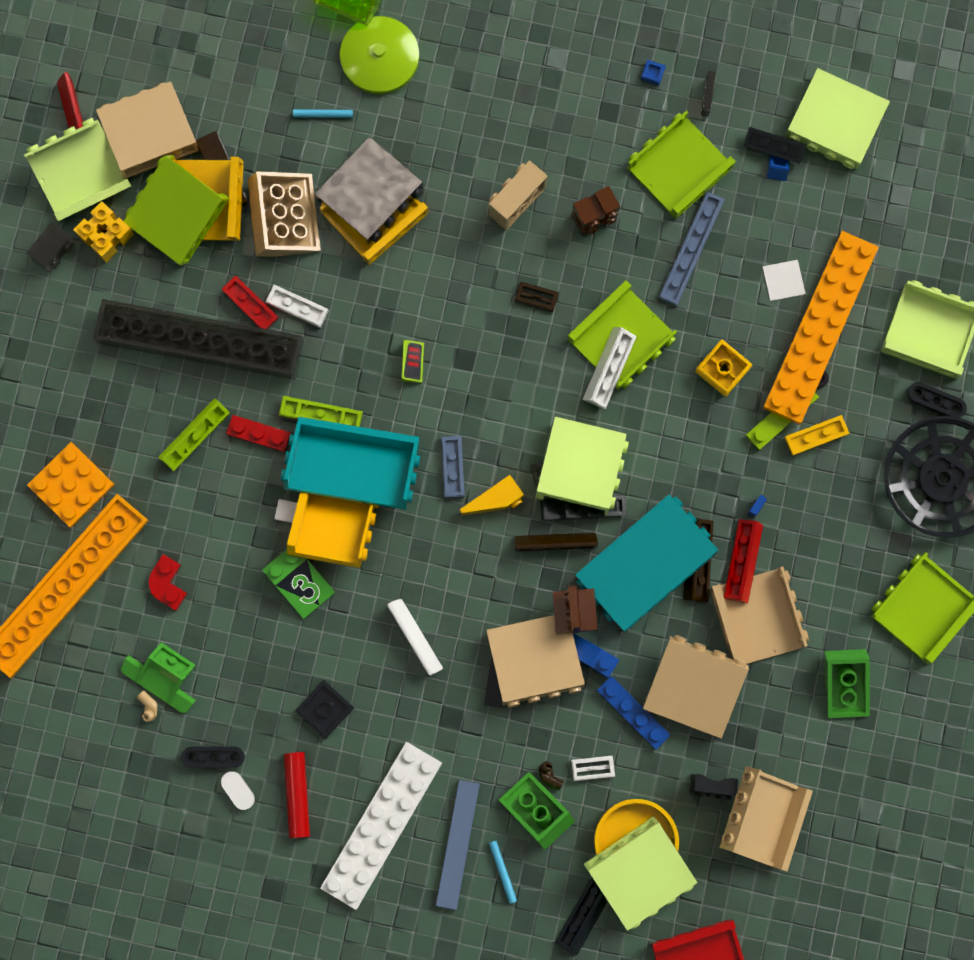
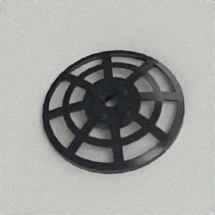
(929, 473)

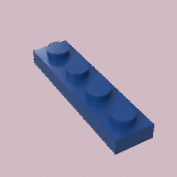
(633, 713)

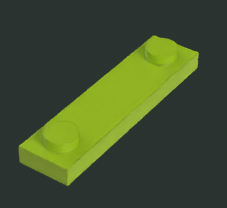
(295, 408)
(769, 428)
(194, 434)

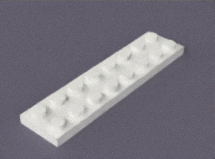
(381, 825)

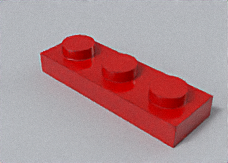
(250, 303)
(258, 433)

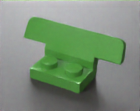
(162, 676)

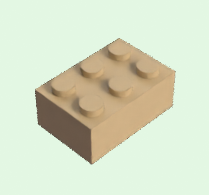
(517, 194)

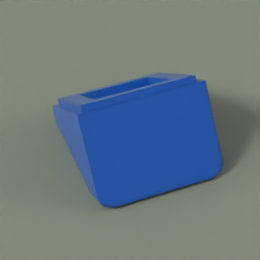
(777, 168)

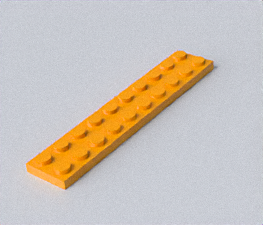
(820, 327)
(67, 583)

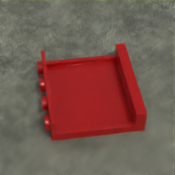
(706, 943)

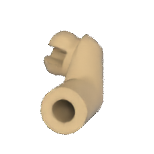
(150, 708)

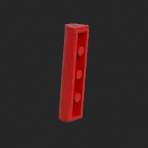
(296, 795)

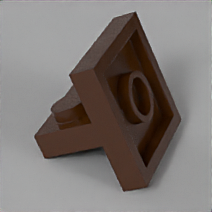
(575, 610)

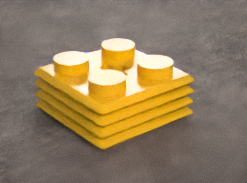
(723, 355)

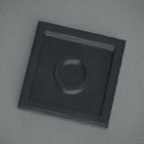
(324, 709)

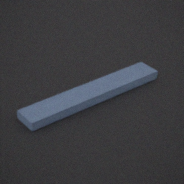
(691, 249)
(457, 844)

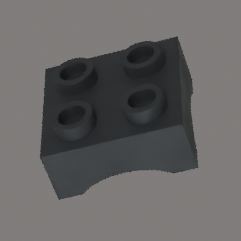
(704, 787)

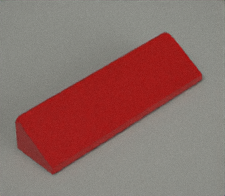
(69, 101)
(743, 561)

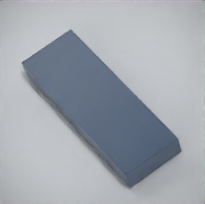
(452, 467)

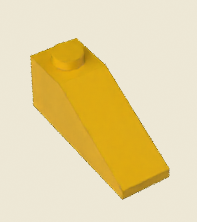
(499, 497)

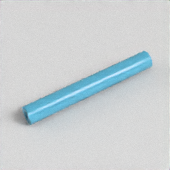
(302, 113)
(502, 872)

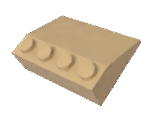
(283, 213)

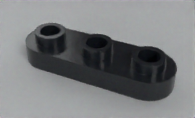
(945, 400)
(203, 757)

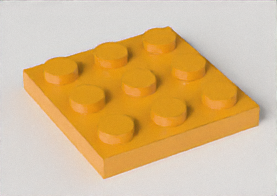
(71, 485)

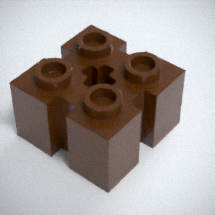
(595, 211)

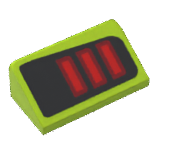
(412, 361)

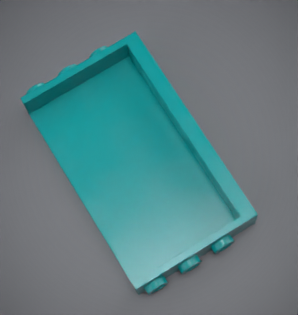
(351, 463)
(647, 562)

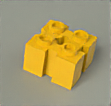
(91, 232)

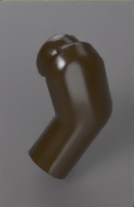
(547, 776)

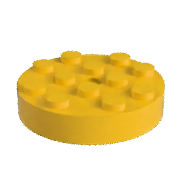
(627, 816)

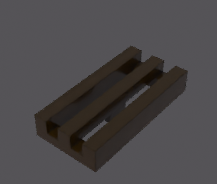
(518, 299)

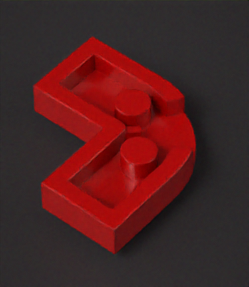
(161, 585)

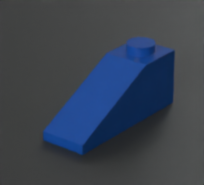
(595, 657)

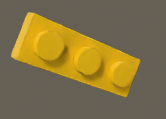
(816, 435)

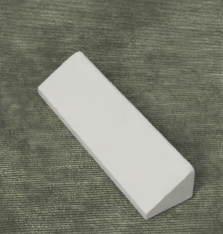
(609, 367)
(415, 637)

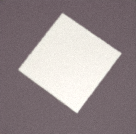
(783, 280)

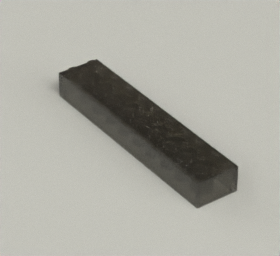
(198, 339)

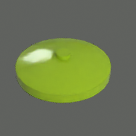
(379, 55)

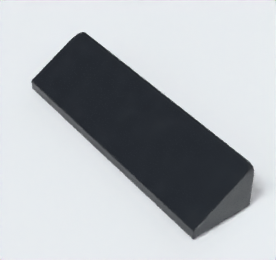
(582, 918)

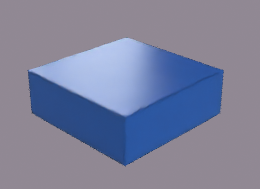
(653, 72)
(756, 507)

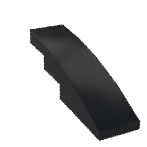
(563, 510)

